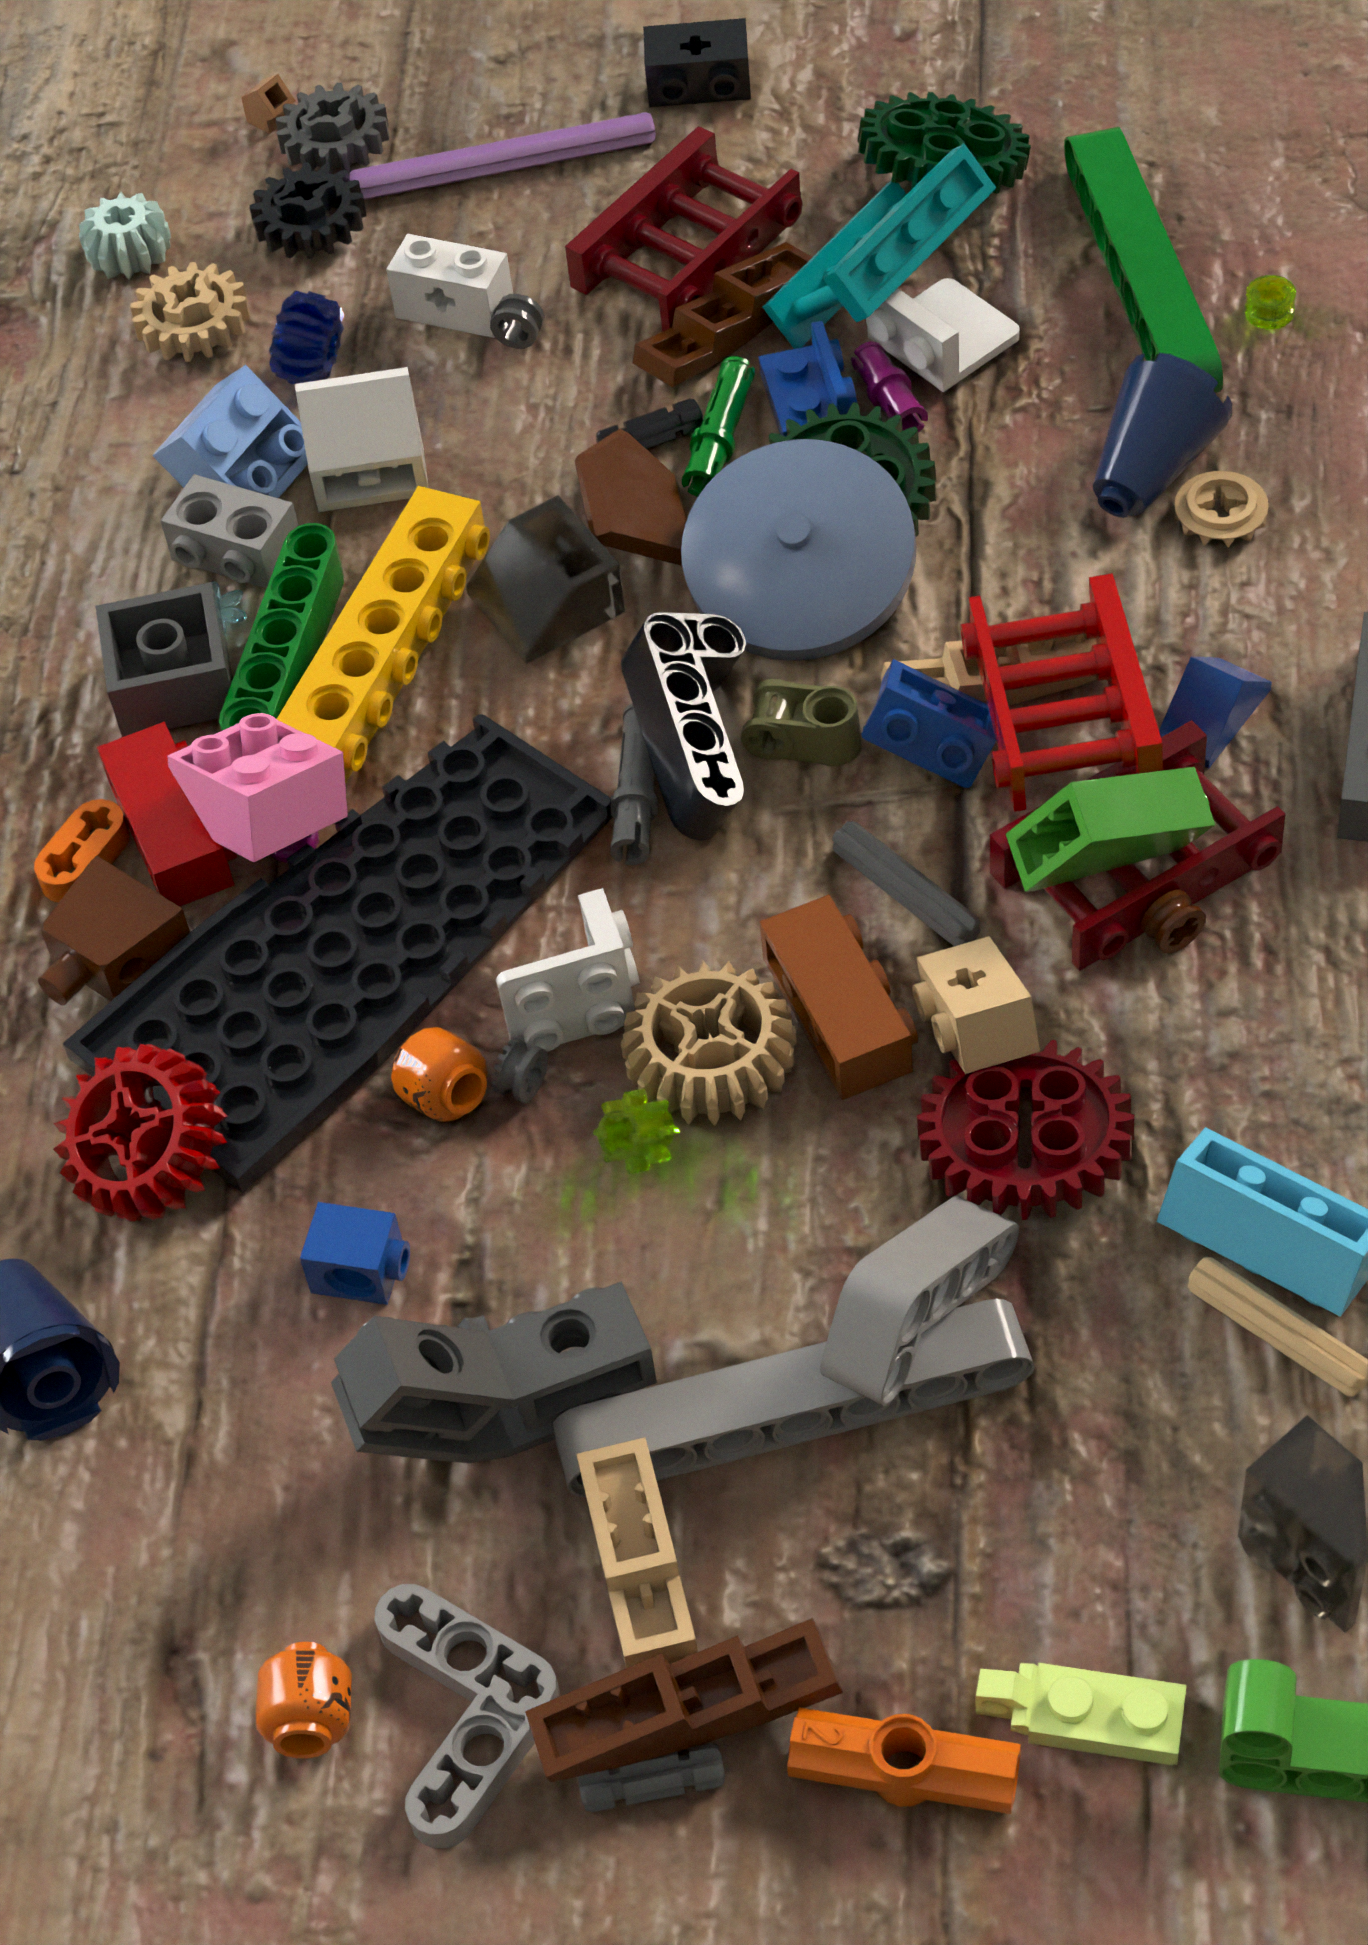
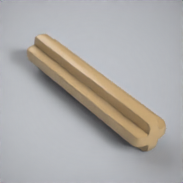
(1279, 1326)

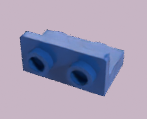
(806, 380)
(931, 724)

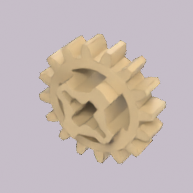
(190, 311)

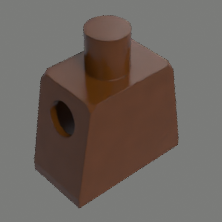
(107, 933)

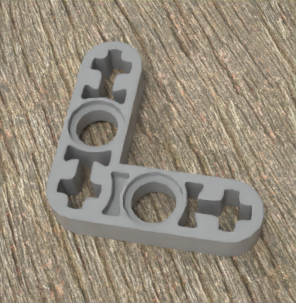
(491, 1709)

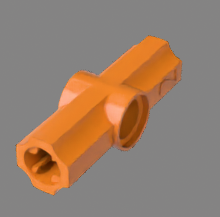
(855, 1752)

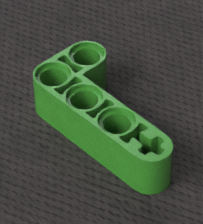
(1291, 1740)

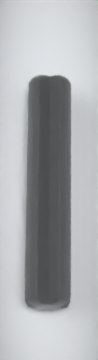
(906, 884)

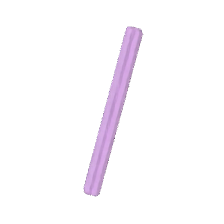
(505, 155)

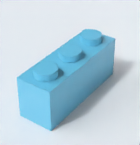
(1269, 1220)

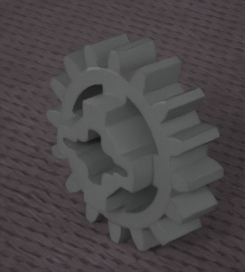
(333, 128)

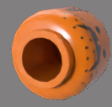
(439, 1074)
(303, 1700)

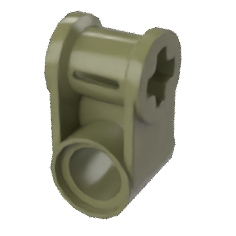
(806, 721)

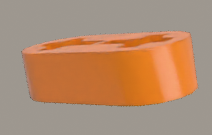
(75, 846)

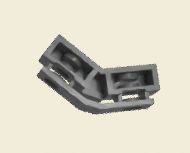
(487, 1391)

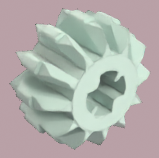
(124, 235)

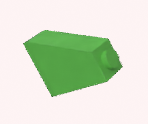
(1109, 825)

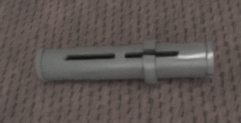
(634, 799)

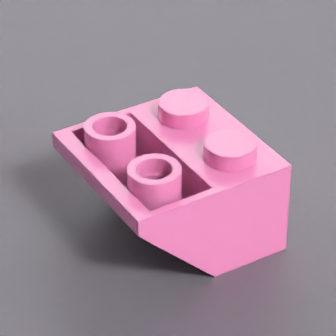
(261, 785)

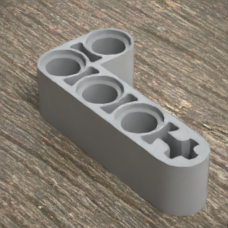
(907, 1290)

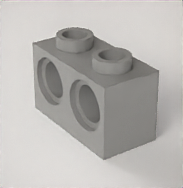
(228, 530)

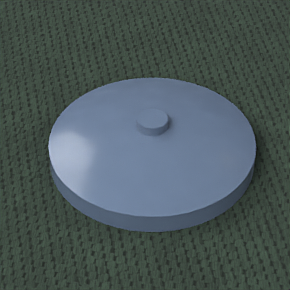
(800, 548)

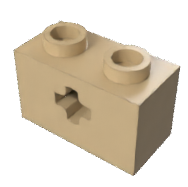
(976, 1005)

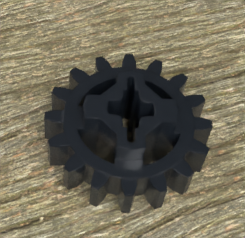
(308, 210)

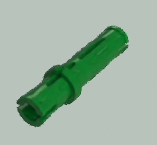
(714, 440)

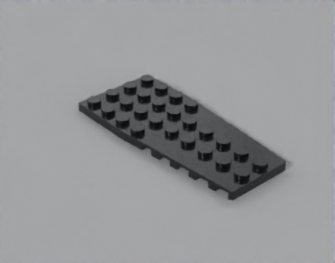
(354, 945)

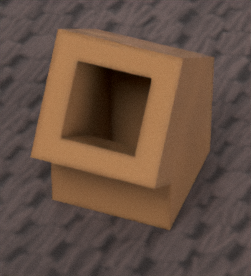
(266, 102)

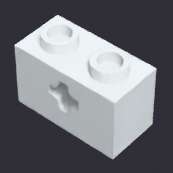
(448, 284)

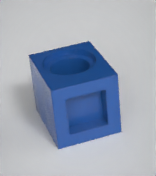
(354, 1253)

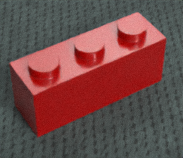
(162, 821)

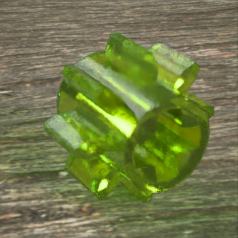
(636, 1131)

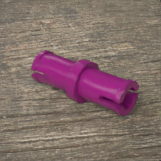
(888, 385)

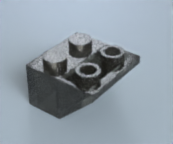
(546, 581)
(1309, 1520)

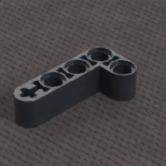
(671, 682)

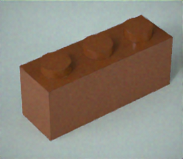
(838, 996)

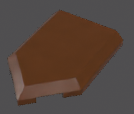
(631, 498)

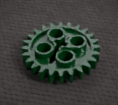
(919, 132)
(881, 441)

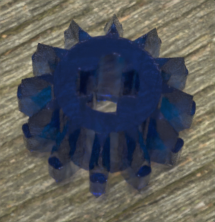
(306, 338)

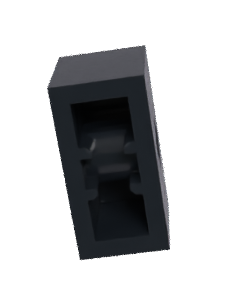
(696, 62)

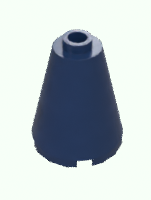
(1156, 431)
(50, 1357)

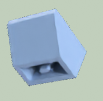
(238, 438)

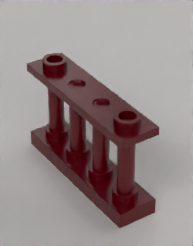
(668, 192)
(1198, 873)

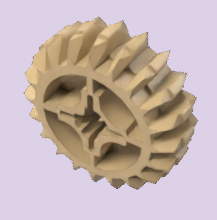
(714, 1063)

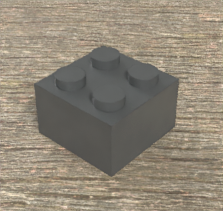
(165, 658)

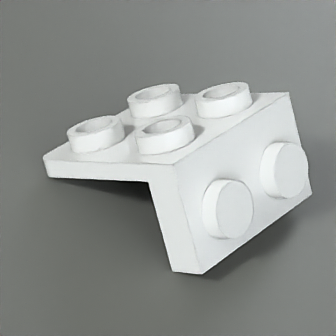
(941, 331)
(574, 991)

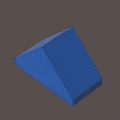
(1216, 699)

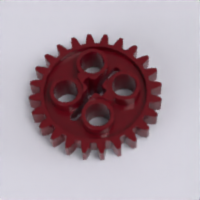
(1077, 1131)

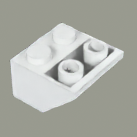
(361, 439)

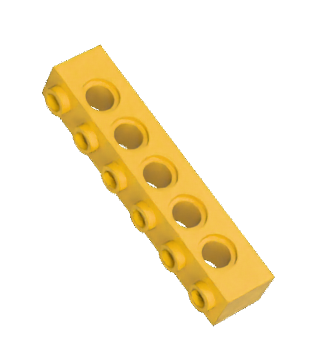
(388, 623)

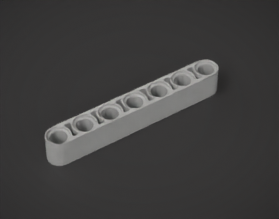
(790, 1402)

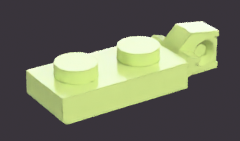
(1087, 1710)

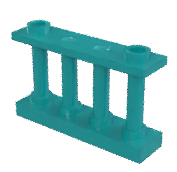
(880, 247)

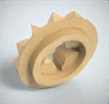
(1236, 492)

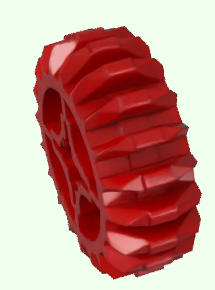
(157, 1146)

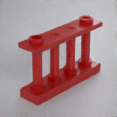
(1110, 659)

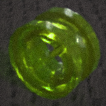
(1265, 314)

